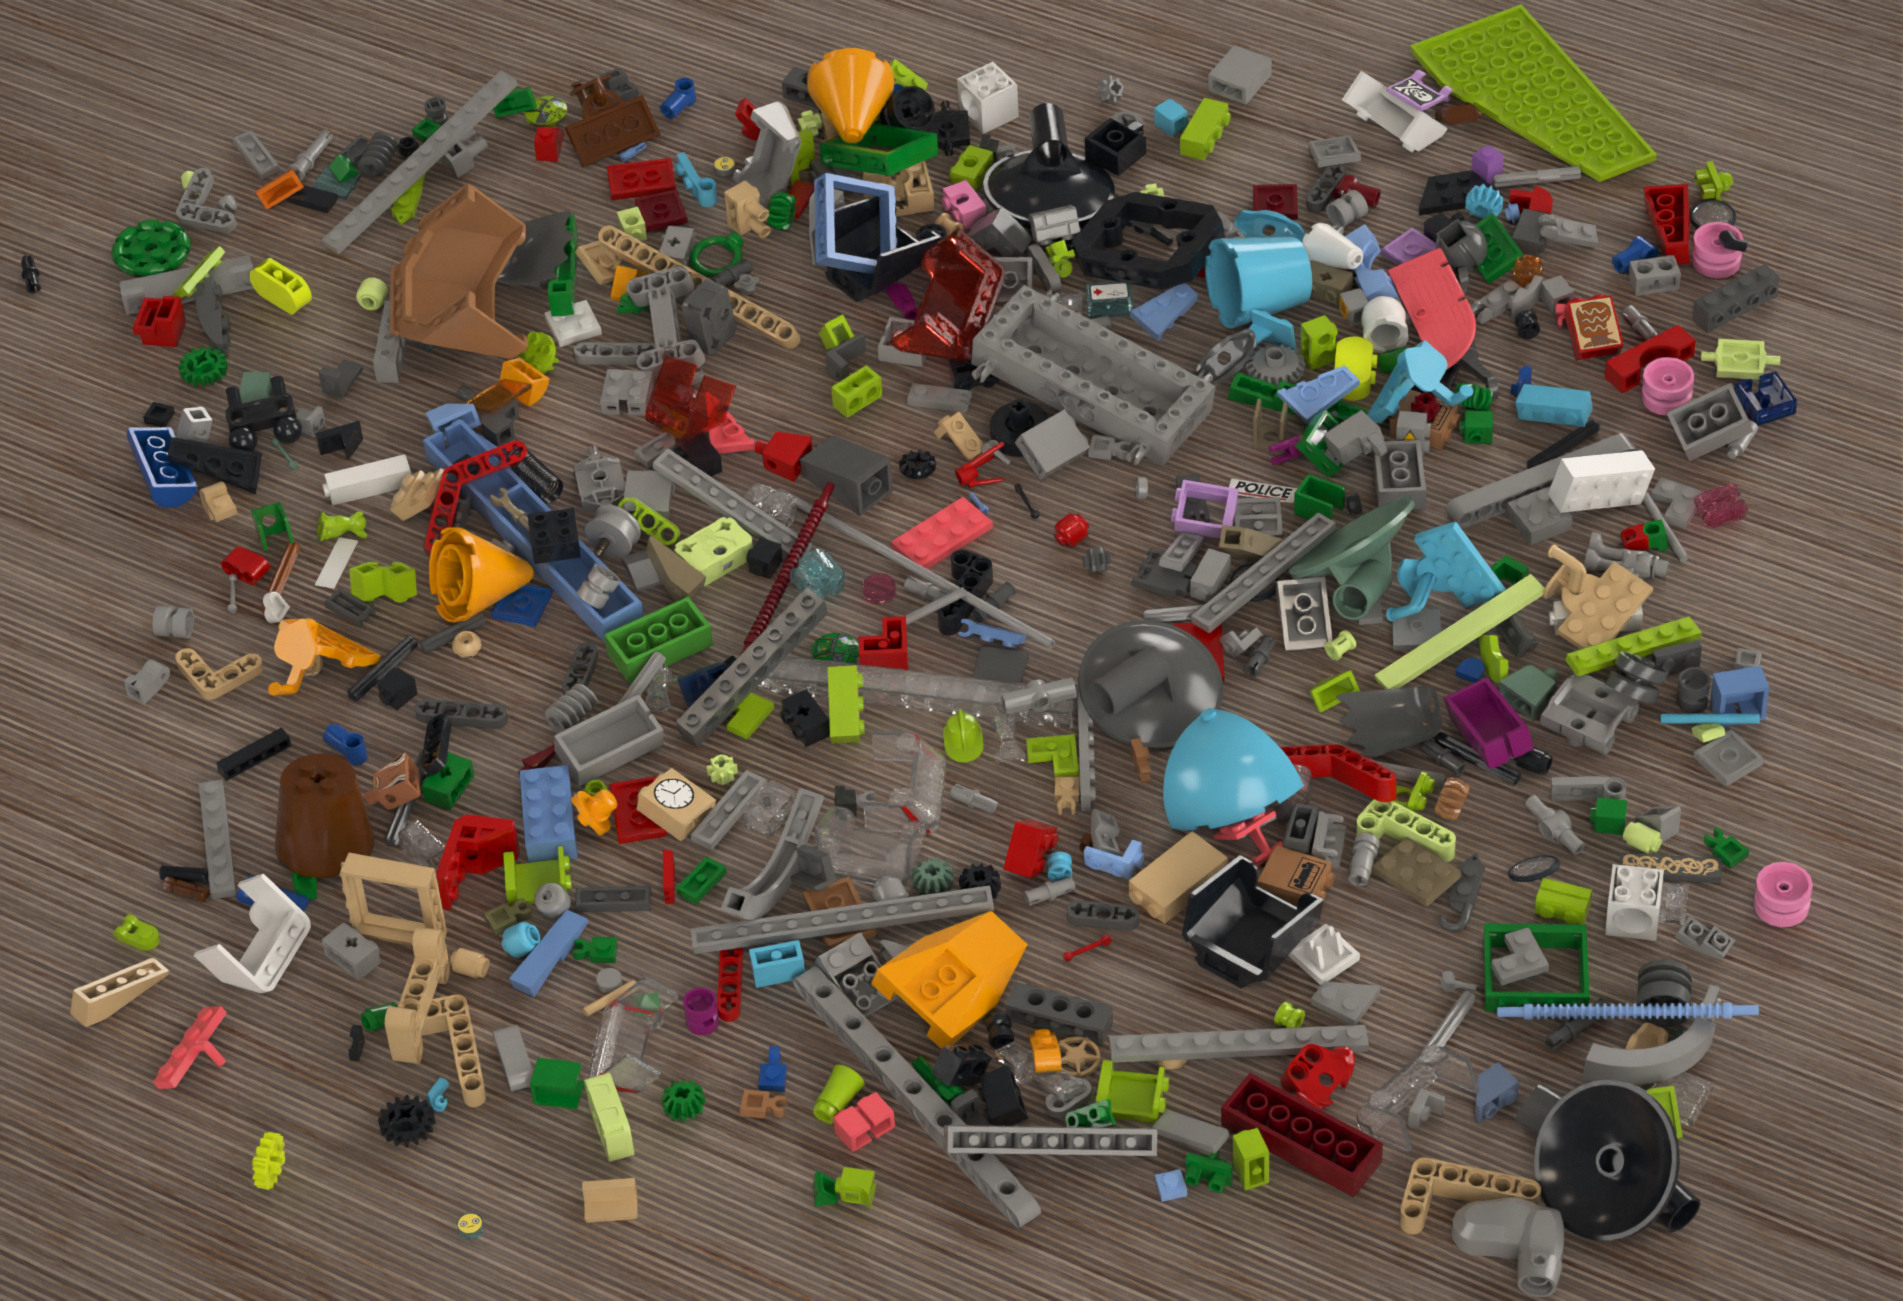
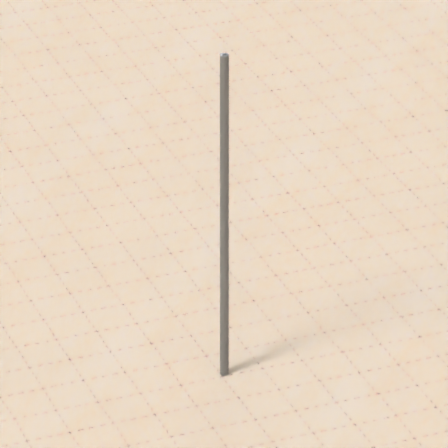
(927, 574)

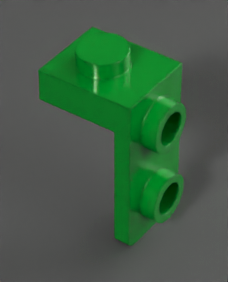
(1510, 570)

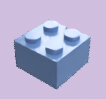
(1745, 687)

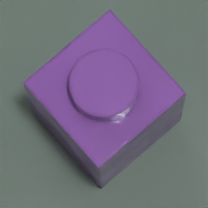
(1487, 163)

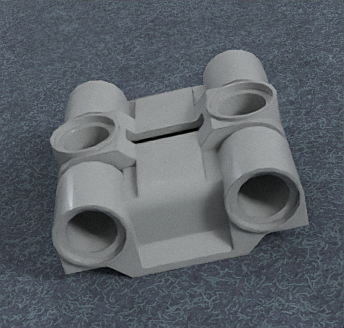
(1573, 703)

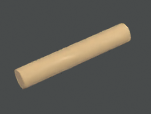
(607, 999)

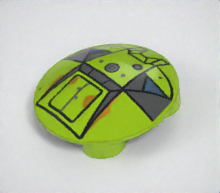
(548, 111)

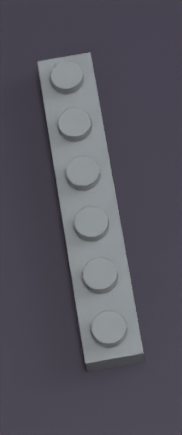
(1086, 756)
(217, 839)

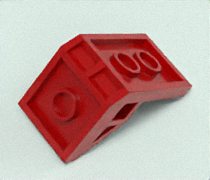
(475, 838)

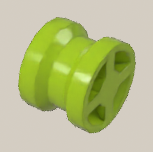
(1289, 1016)

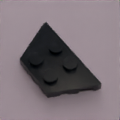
(1449, 191)

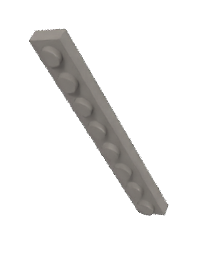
(725, 500)
(1263, 572)

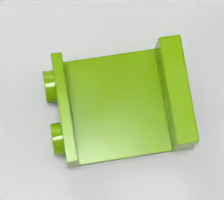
(526, 878)

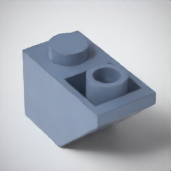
(1495, 1091)

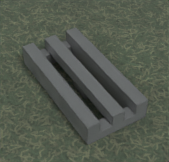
(346, 609)

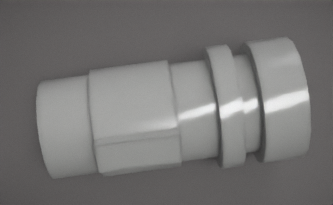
(1364, 853)

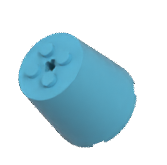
(1256, 274)

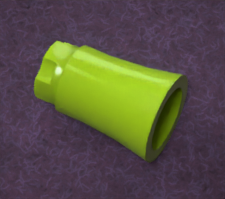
(837, 1093)

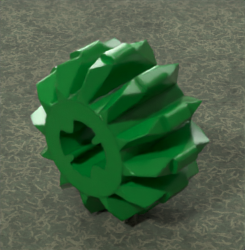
(781, 211)
(1479, 400)
(683, 1100)

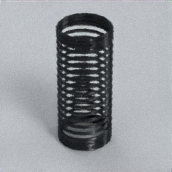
(540, 484)

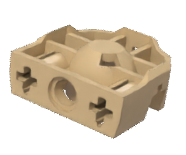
(916, 198)

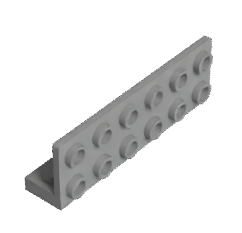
(230, 274)

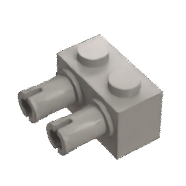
(460, 157)

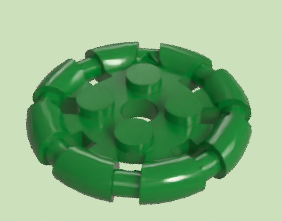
(132, 252)

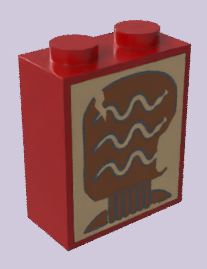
(1593, 327)

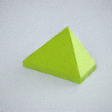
(1327, 690)

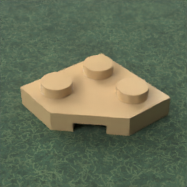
(599, 261)

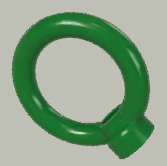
(732, 243)

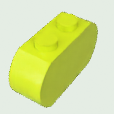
(280, 286)
(1358, 357)

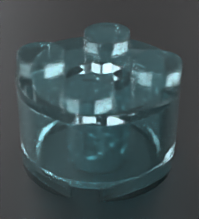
(818, 573)

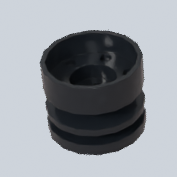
(908, 109)

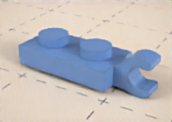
(989, 633)

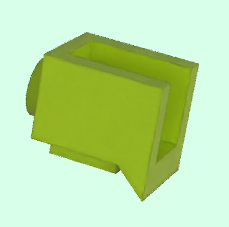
(835, 332)
(856, 1186)

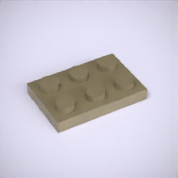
(1416, 871)

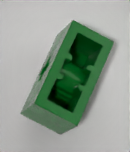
(450, 783)

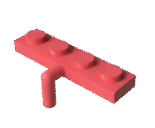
(192, 1044)

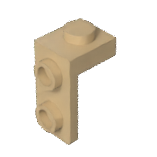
(961, 434)

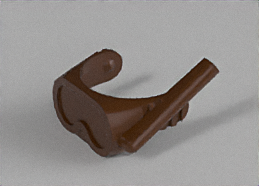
(1458, 114)

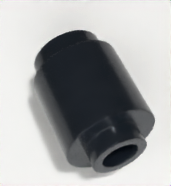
(1535, 761)

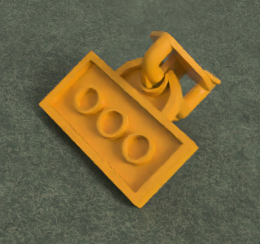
(303, 639)

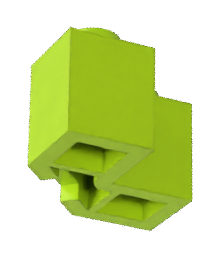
(374, 581)

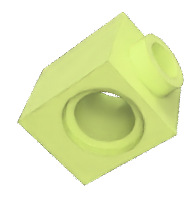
(632, 223)

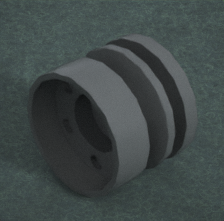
(1662, 983)

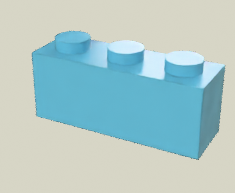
(1554, 405)

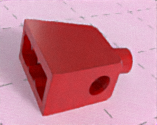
(784, 453)

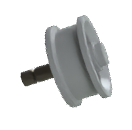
(612, 531)

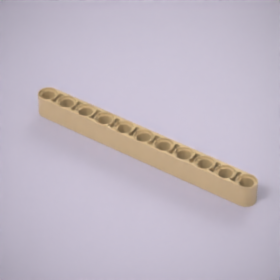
(741, 311)

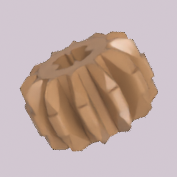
(1451, 798)

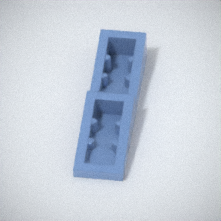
(552, 948)

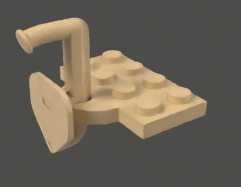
(1595, 605)

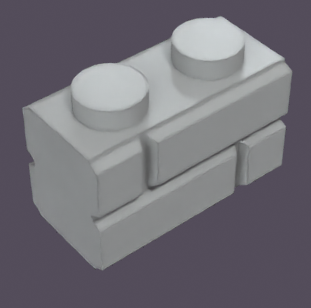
(1054, 224)

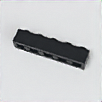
(253, 754)

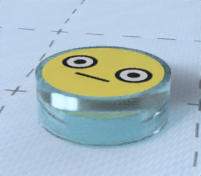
(470, 1226)

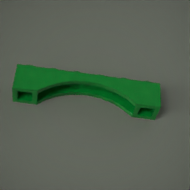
(562, 288)

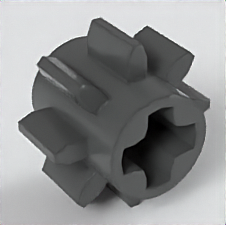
(1097, 559)

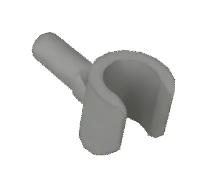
(992, 443)
(1449, 983)

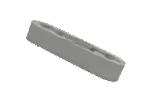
(1044, 268)

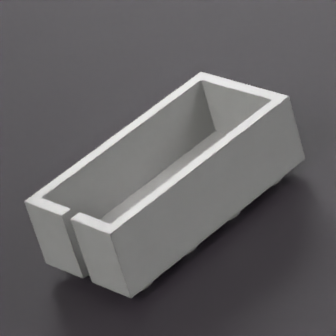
(608, 740)

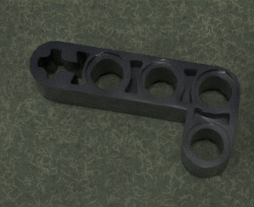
(976, 576)

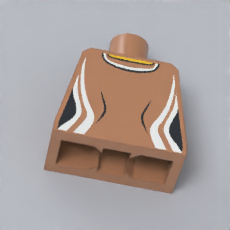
(395, 783)

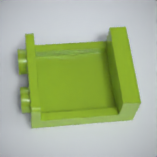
(1133, 1094)

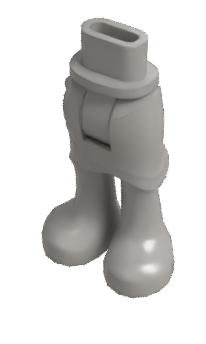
(1601, 557)

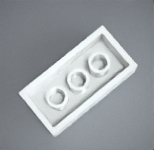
(1601, 481)

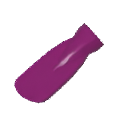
(903, 300)

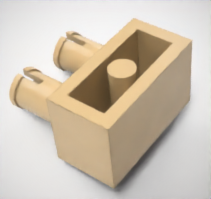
(745, 211)

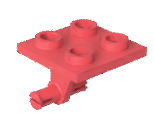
(1250, 827)

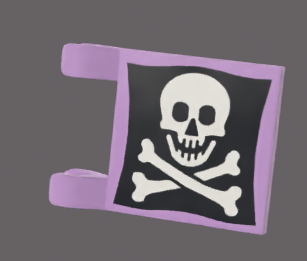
(1417, 94)

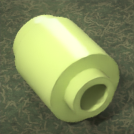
(1642, 837)

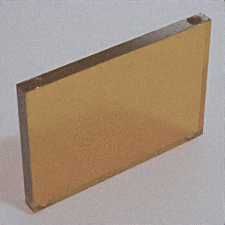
(498, 395)

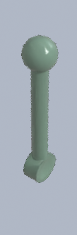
(292, 464)

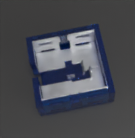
(1770, 402)

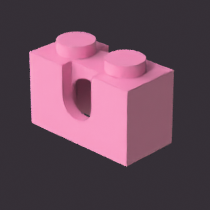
(963, 204)

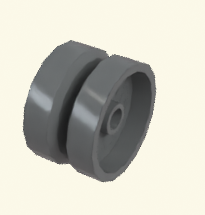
(1637, 677)

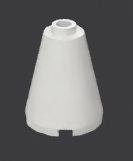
(1331, 248)

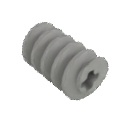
(570, 707)

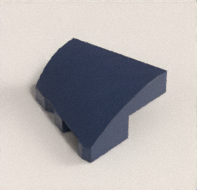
(698, 682)

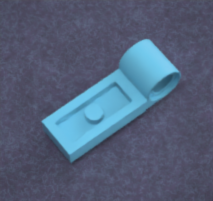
(702, 189)

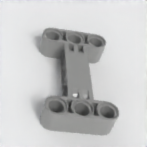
(660, 293)

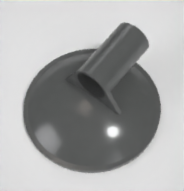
(1148, 682)

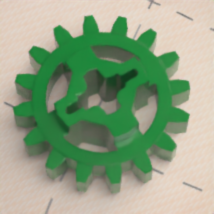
(203, 366)

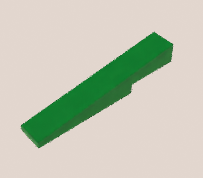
(1249, 390)

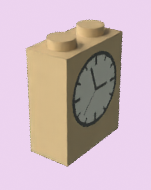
(675, 804)

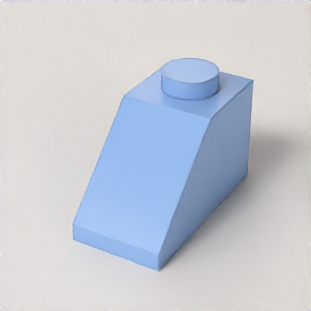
(450, 413)

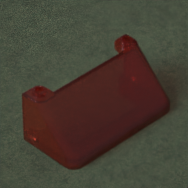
(956, 301)

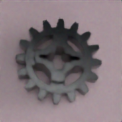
(406, 1120)

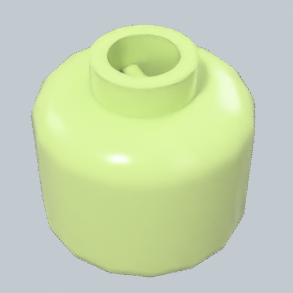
(372, 294)

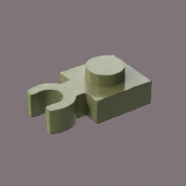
(504, 917)

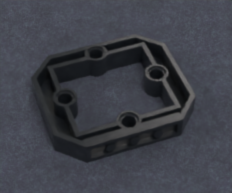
(1106, 228)

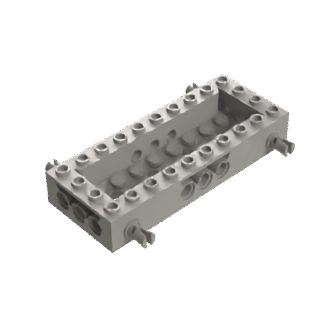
(1103, 366)

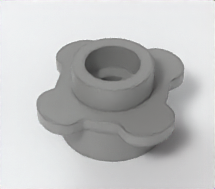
(746, 284)

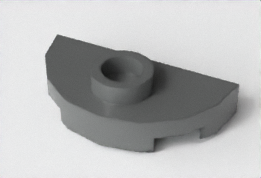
(355, 149)

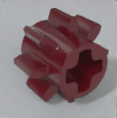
(1426, 404)

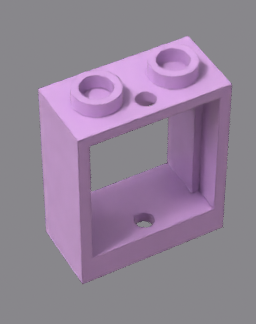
(1204, 492)

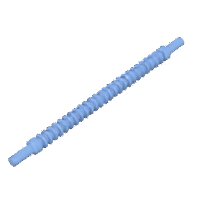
(1726, 1010)

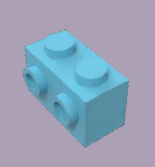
(776, 963)

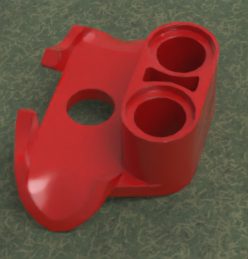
(1336, 1064)

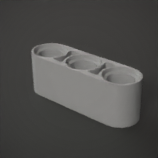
(513, 1057)

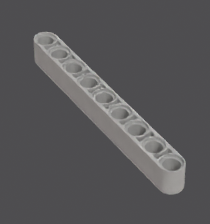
(1493, 498)

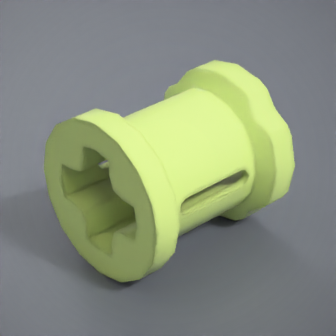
(1340, 645)

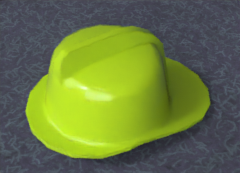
(963, 737)

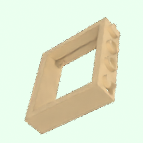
(396, 873)

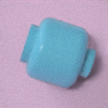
(520, 939)

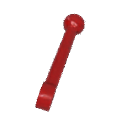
(1105, 940)

